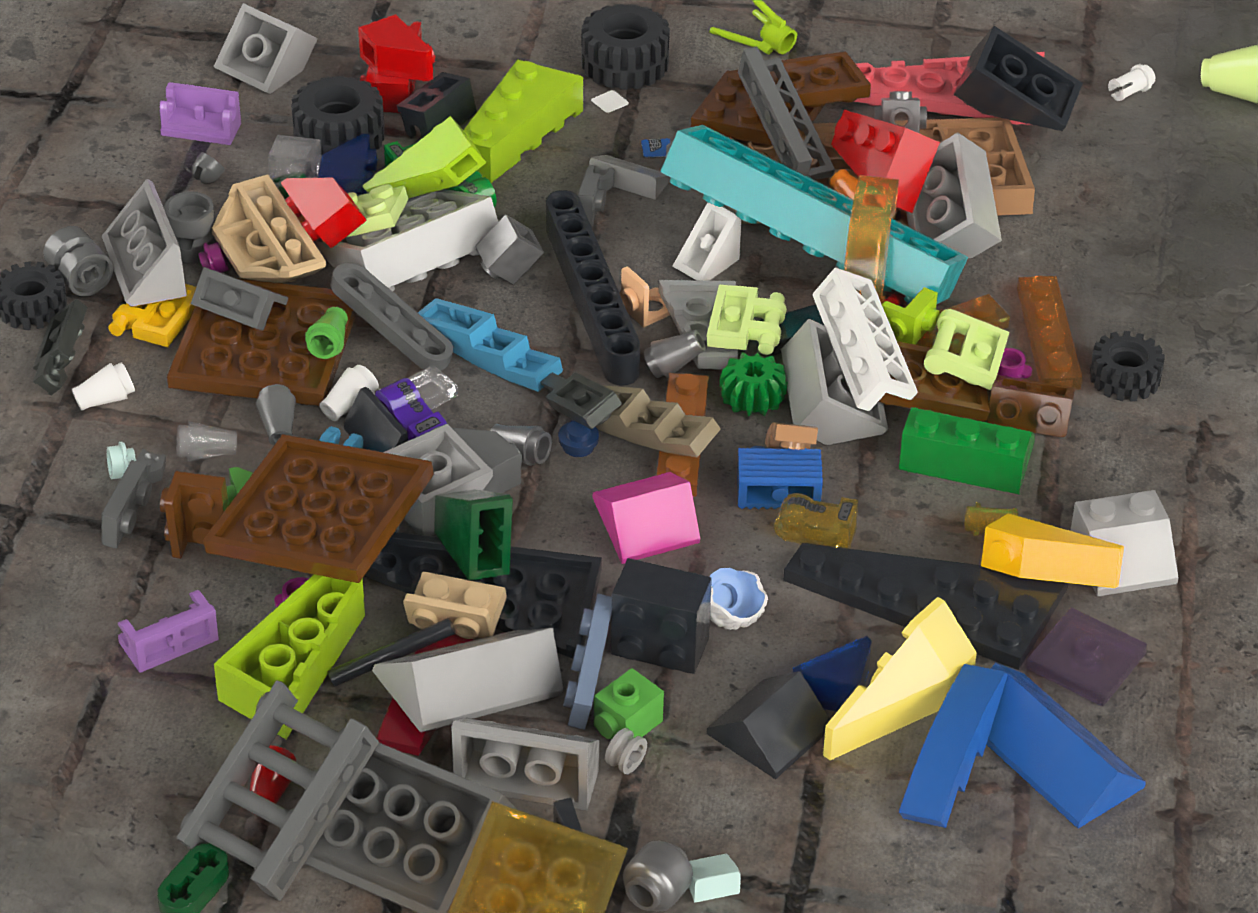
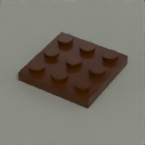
(732, 112)

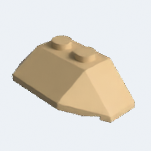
(264, 234)

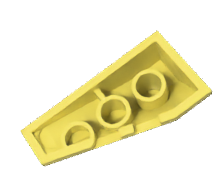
(905, 684)

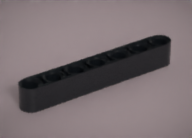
(593, 288)

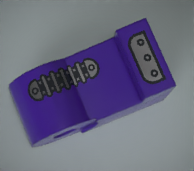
(408, 408)

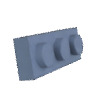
(587, 661)

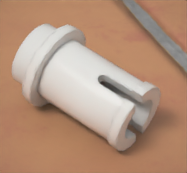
(1138, 79)

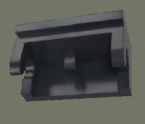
(437, 101)

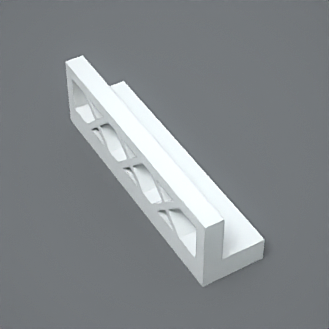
(857, 339)

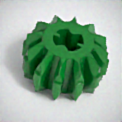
(753, 384)

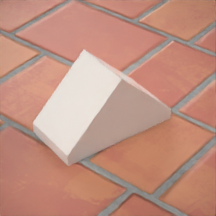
(711, 244)

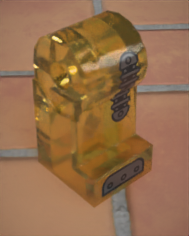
(817, 522)

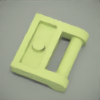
(979, 353)

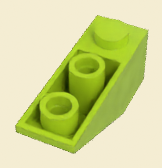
(433, 163)

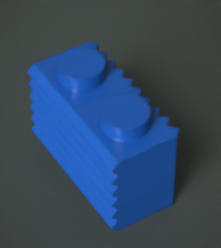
(772, 474)

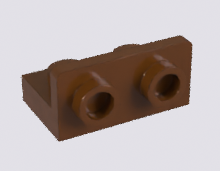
(1031, 405)
(192, 508)

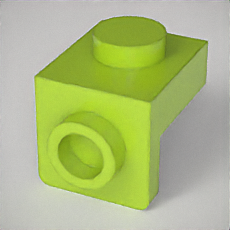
(916, 319)

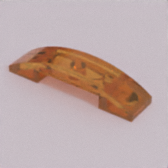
(870, 229)

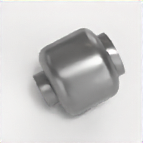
(657, 876)

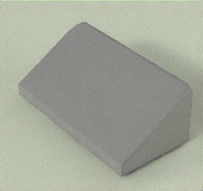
(631, 176)

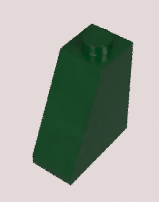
(476, 531)

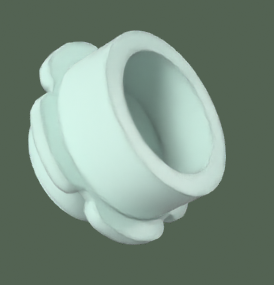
(118, 459)

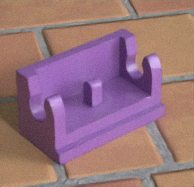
(200, 113)
(170, 635)

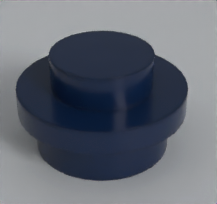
(578, 439)

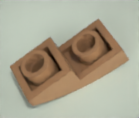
(790, 436)

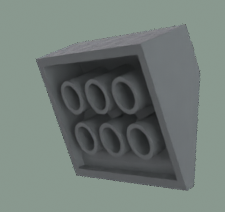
(405, 831)

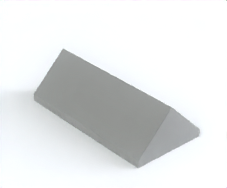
(145, 250)
(474, 677)

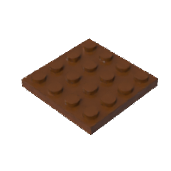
(242, 360)
(319, 508)

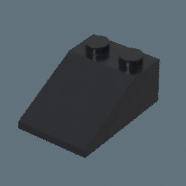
(1017, 83)

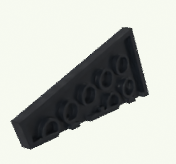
(541, 589)
(994, 609)

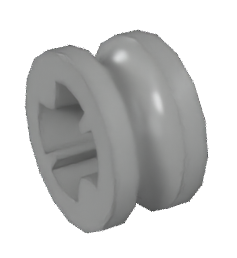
(626, 751)

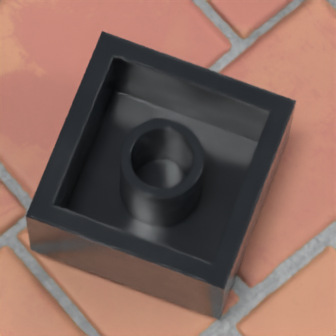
(660, 615)

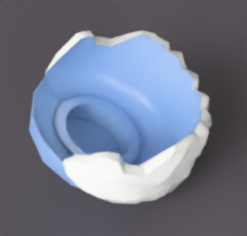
(736, 598)

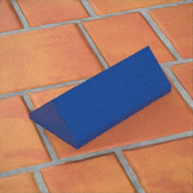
(1057, 752)

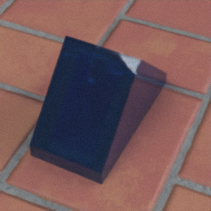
(838, 672)

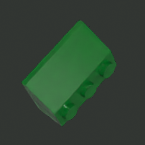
(965, 450)

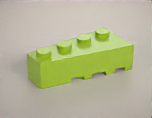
(521, 112)
(292, 646)

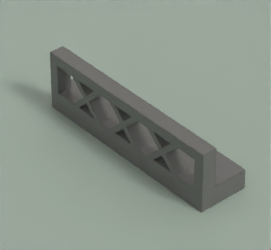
(776, 119)

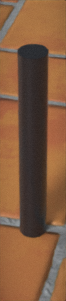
(392, 651)

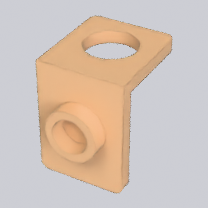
(636, 298)

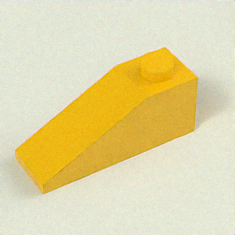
(1050, 553)

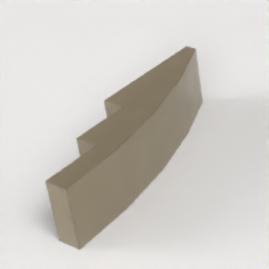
(658, 424)

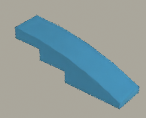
(488, 347)

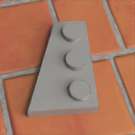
(691, 309)

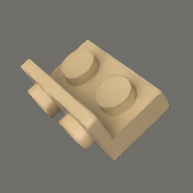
(469, 604)

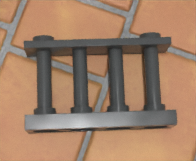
(298, 827)

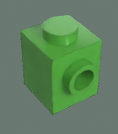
(630, 704)

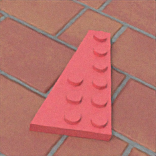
(931, 83)

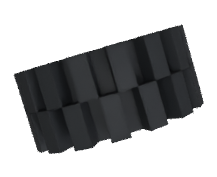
(42, 283)
(1123, 381)

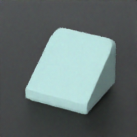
(714, 878)

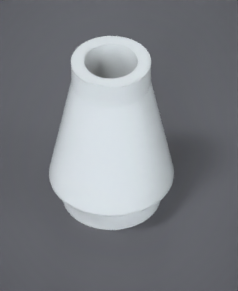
(104, 387)
(346, 390)

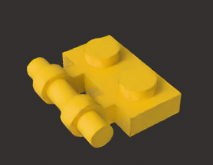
(154, 321)

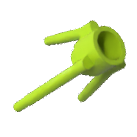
(775, 32)

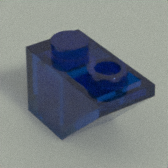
(350, 164)

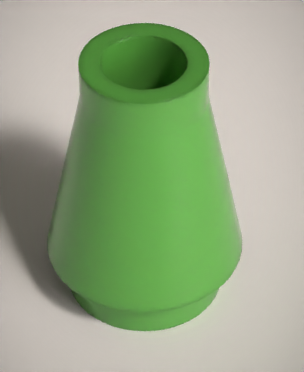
(327, 334)

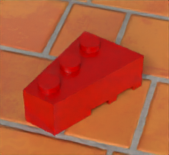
(885, 151)

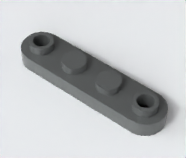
(391, 316)

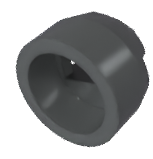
(206, 169)

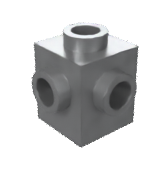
(903, 102)

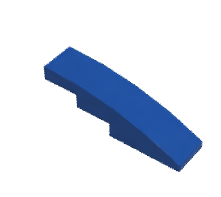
(952, 745)

